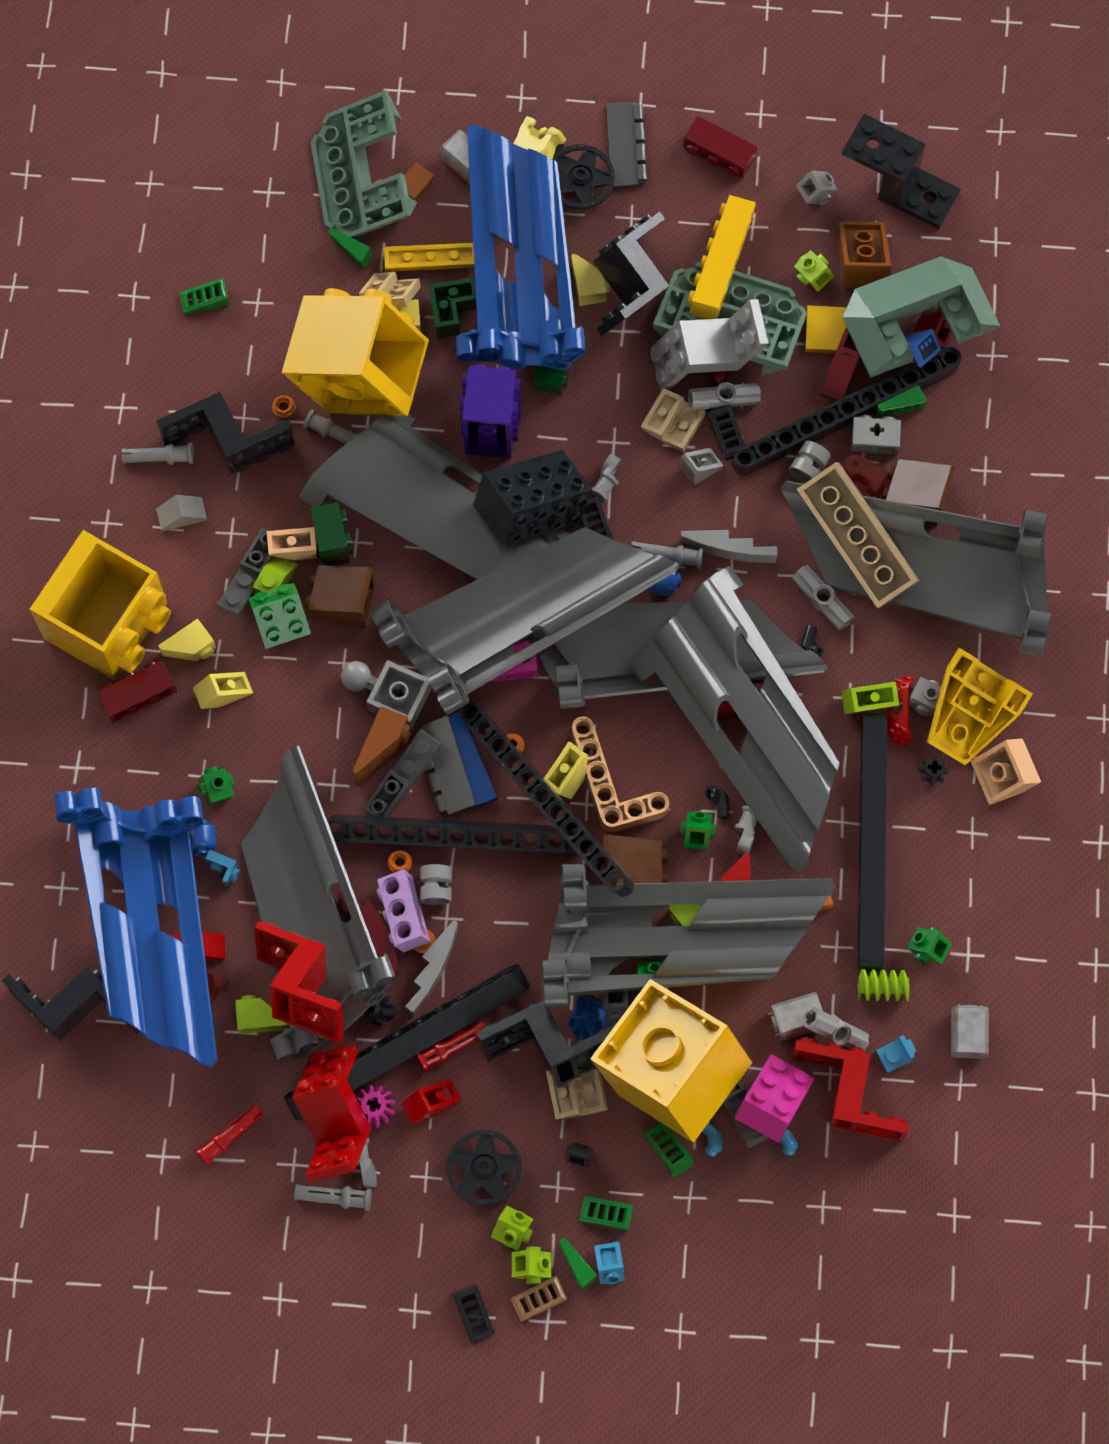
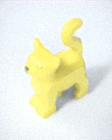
(540, 140)

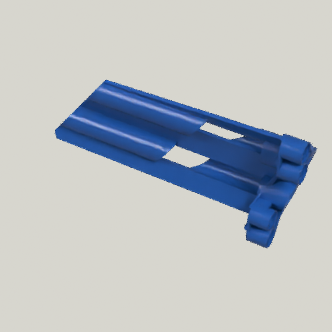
(519, 200)
(145, 972)

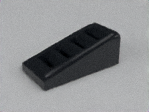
(719, 414)
(599, 512)
(578, 1154)
(473, 1289)

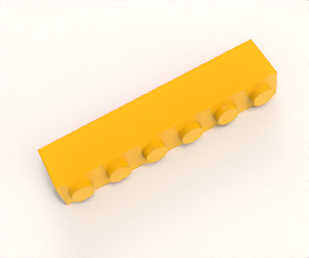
(722, 257)

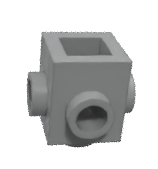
(817, 187)
(925, 696)

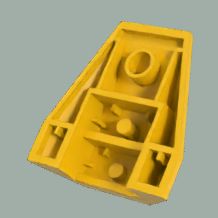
(973, 707)

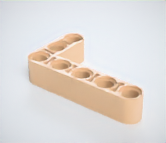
(605, 784)

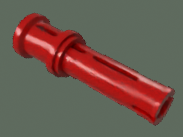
(439, 1048)
(220, 1142)

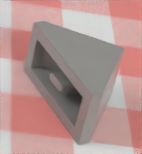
(700, 465)
(181, 511)

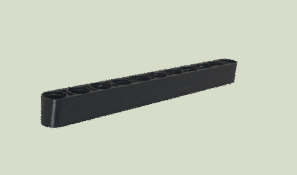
(838, 417)
(552, 805)
(445, 838)
(872, 842)
(431, 1028)

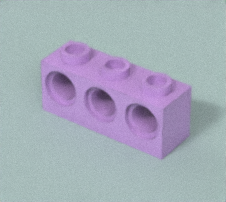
(412, 916)

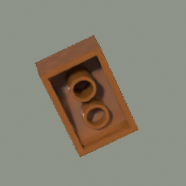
(863, 253)
(383, 743)

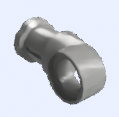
(607, 480)
(746, 828)
(367, 1168)

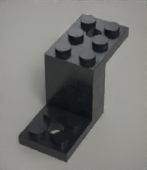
(900, 163)
(630, 272)
(235, 449)
(67, 1006)
(539, 1026)

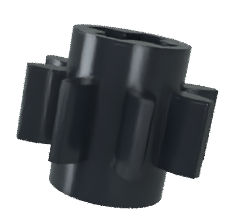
(939, 768)
(381, 1012)

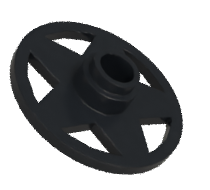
(583, 177)
(484, 1167)

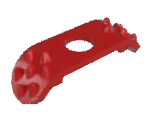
(898, 724)

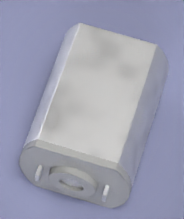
(455, 154)
(788, 1015)
(969, 1031)

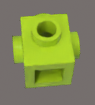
(813, 270)
(512, 1228)
(536, 1265)

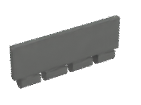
(623, 136)
(449, 769)

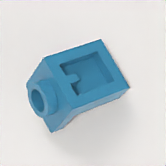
(222, 863)
(896, 1054)
(609, 1263)

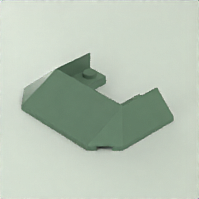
(343, 173)
(938, 282)
(779, 309)

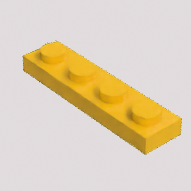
(429, 257)

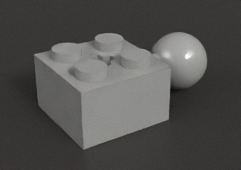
(391, 682)

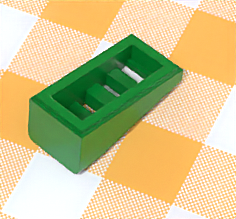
(356, 250)
(214, 302)
(907, 401)
(671, 1164)
(627, 1208)
(581, 1270)

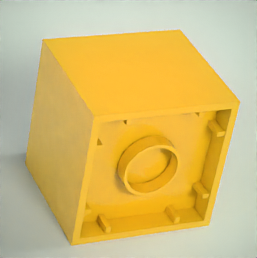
(356, 353)
(101, 606)
(671, 1060)

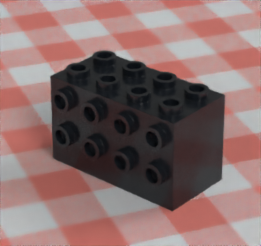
(532, 497)

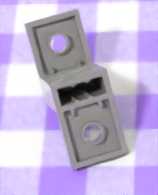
(709, 345)

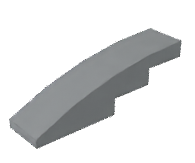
(718, 544)
(436, 960)

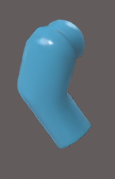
(714, 1140)
(789, 1143)

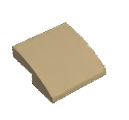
(400, 290)
(672, 420)
(578, 1096)

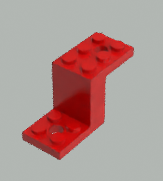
(298, 981)
(850, 1089)
(331, 1113)

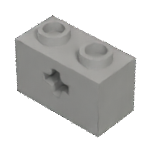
(863, 435)

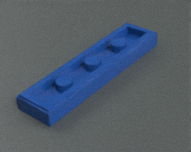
(476, 773)

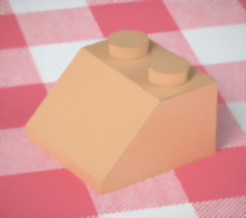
(1005, 770)

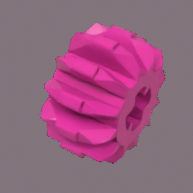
(383, 1103)

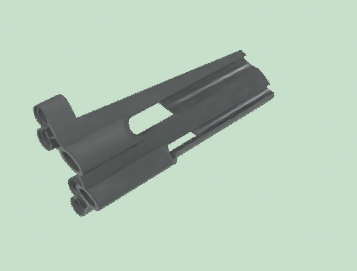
(784, 758)
(735, 937)

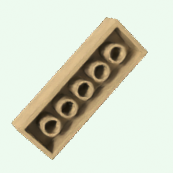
(858, 535)

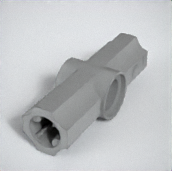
(737, 396)
(813, 586)
(835, 1029)

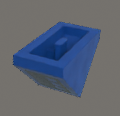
(923, 345)

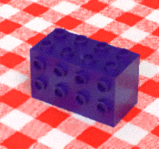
(490, 410)

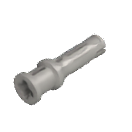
(327, 427)
(166, 454)
(680, 554)
(346, 1197)

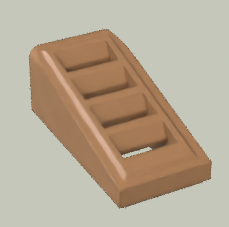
(561, 1297)

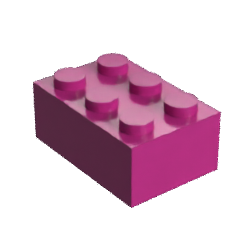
(774, 1098)

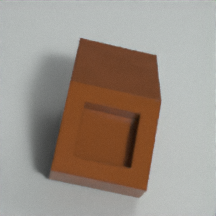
(418, 181)

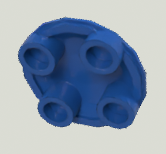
(587, 1017)

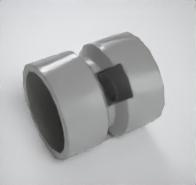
(810, 461)
(435, 887)

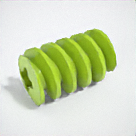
(883, 985)

